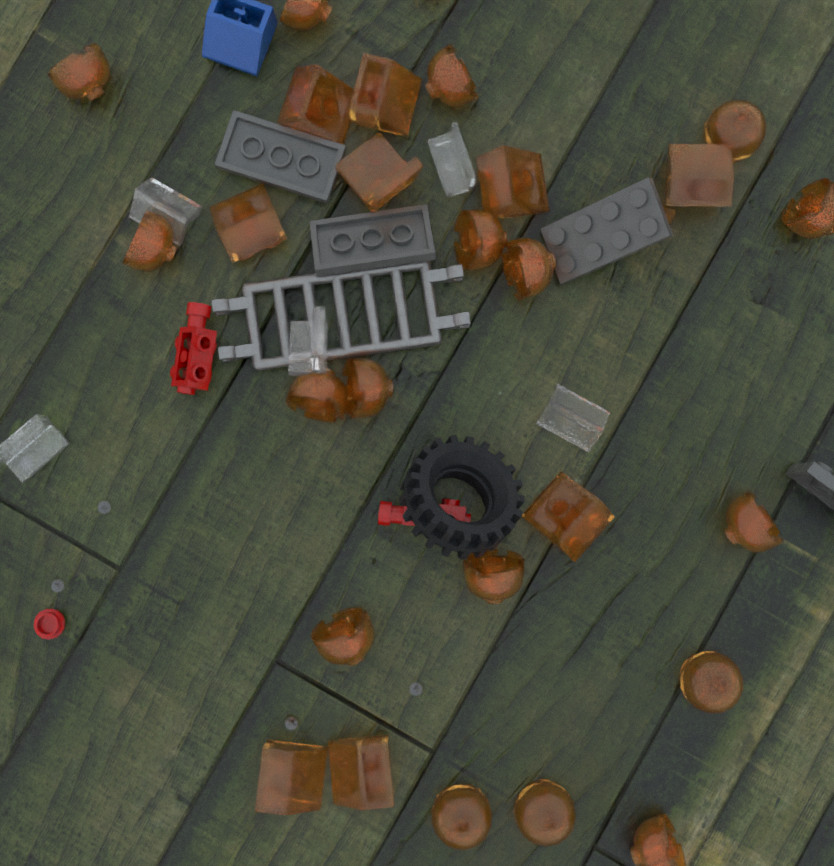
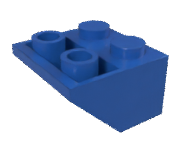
(238, 33)

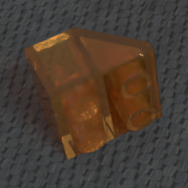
(384, 95)
(699, 175)
(362, 772)

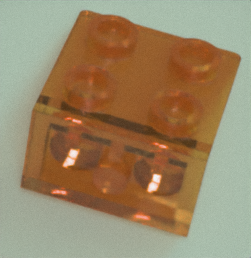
(377, 172)

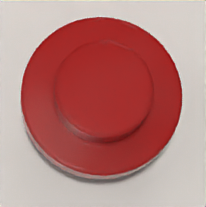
(49, 624)

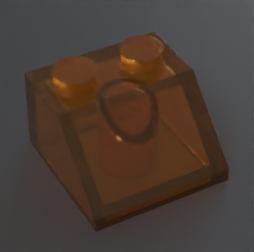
(317, 104)
(512, 182)
(247, 223)
(568, 516)
(291, 778)

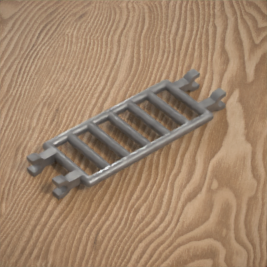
(346, 350)

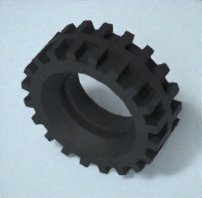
(480, 470)

